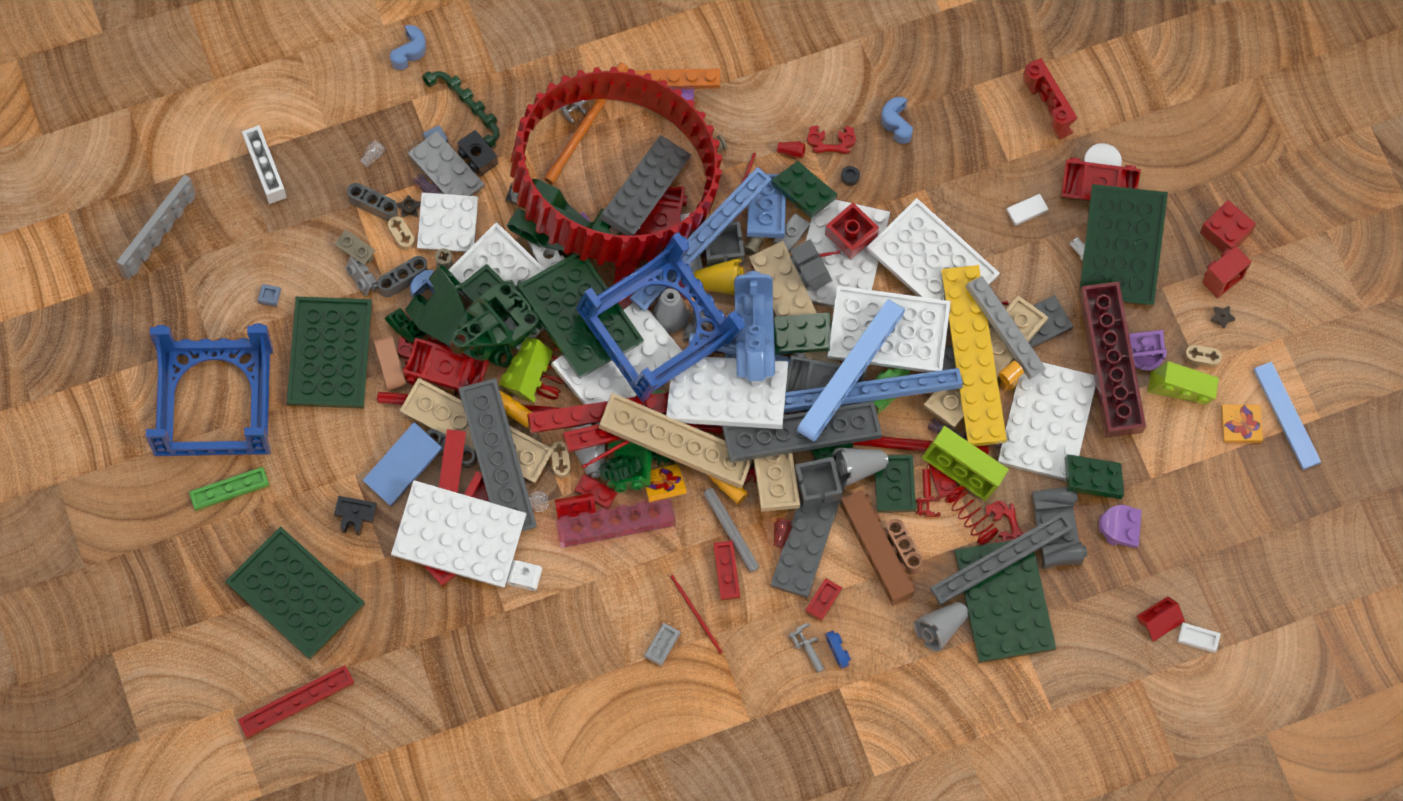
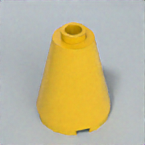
(720, 277)

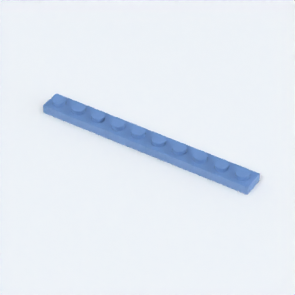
(708, 232)
(881, 389)

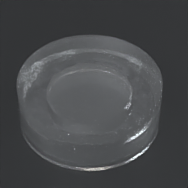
(539, 501)

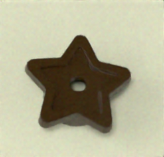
(409, 202)
(1222, 321)

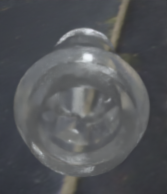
(372, 153)

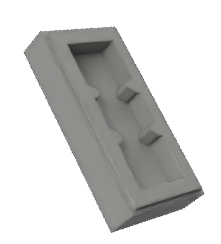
(793, 231)
(662, 644)

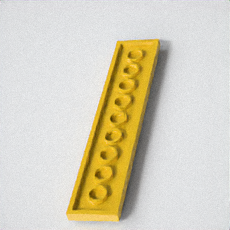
(974, 359)

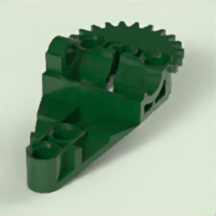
(490, 326)

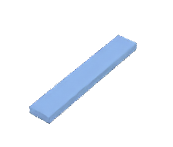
(1287, 416)

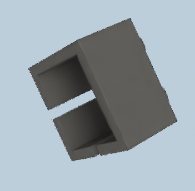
(726, 246)
(810, 264)
(818, 482)

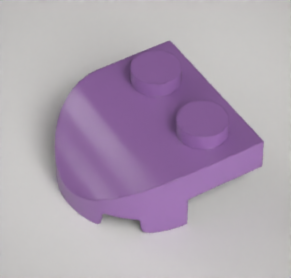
(1148, 349)
(1121, 525)

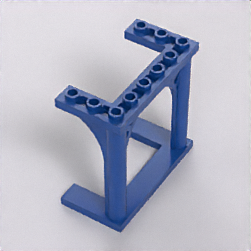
(724, 332)
(168, 350)

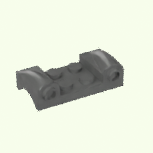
(810, 373)
(1066, 549)

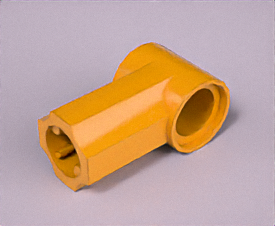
(1010, 375)

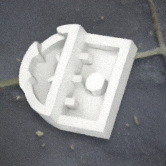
(1103, 154)

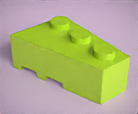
(526, 369)
(1183, 383)

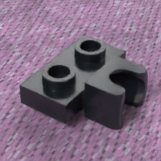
(354, 513)

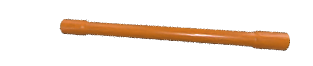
(556, 169)

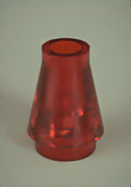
(782, 530)

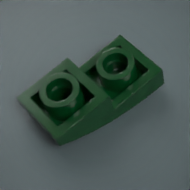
(404, 326)

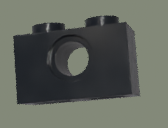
(475, 143)

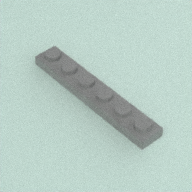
(1005, 327)

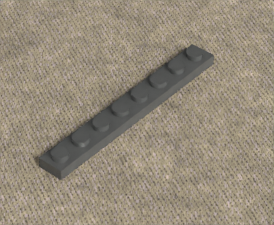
(1001, 558)

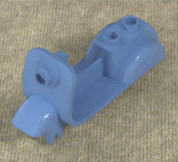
(756, 342)

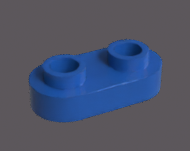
(841, 656)

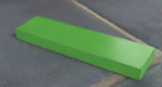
(229, 488)

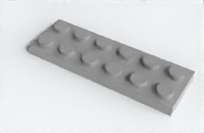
(156, 227)

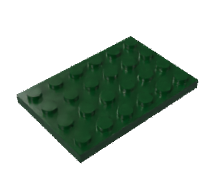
(1124, 240)
(555, 298)
(329, 352)
(295, 593)
(1007, 609)

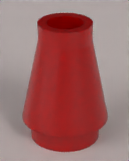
(793, 149)

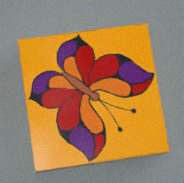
(1241, 423)
(665, 483)

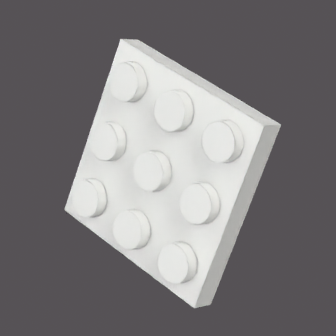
(447, 222)

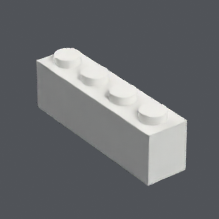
(264, 164)

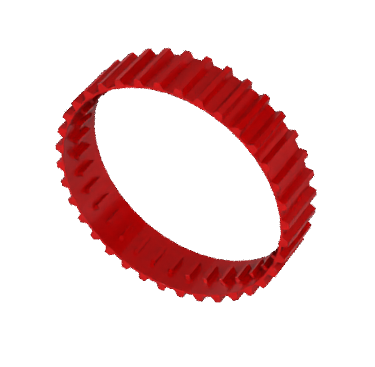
(628, 88)

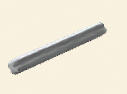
(731, 530)

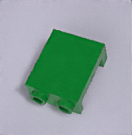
(639, 479)

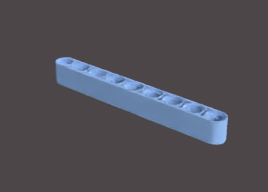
(851, 370)

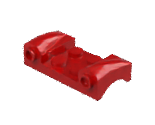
(1040, 80)
(1081, 175)
(666, 212)
(442, 366)

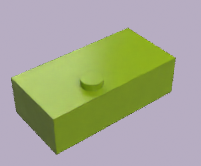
(965, 463)

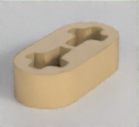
(397, 235)
(1203, 356)
(565, 459)

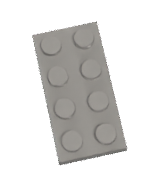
(445, 167)

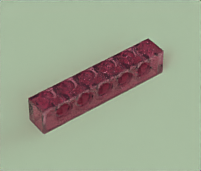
(607, 530)

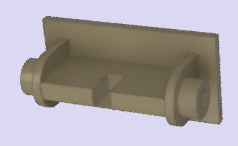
(355, 247)

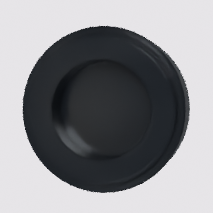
(850, 175)

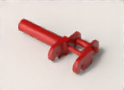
(927, 495)

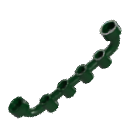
(465, 96)

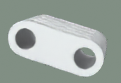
(524, 575)

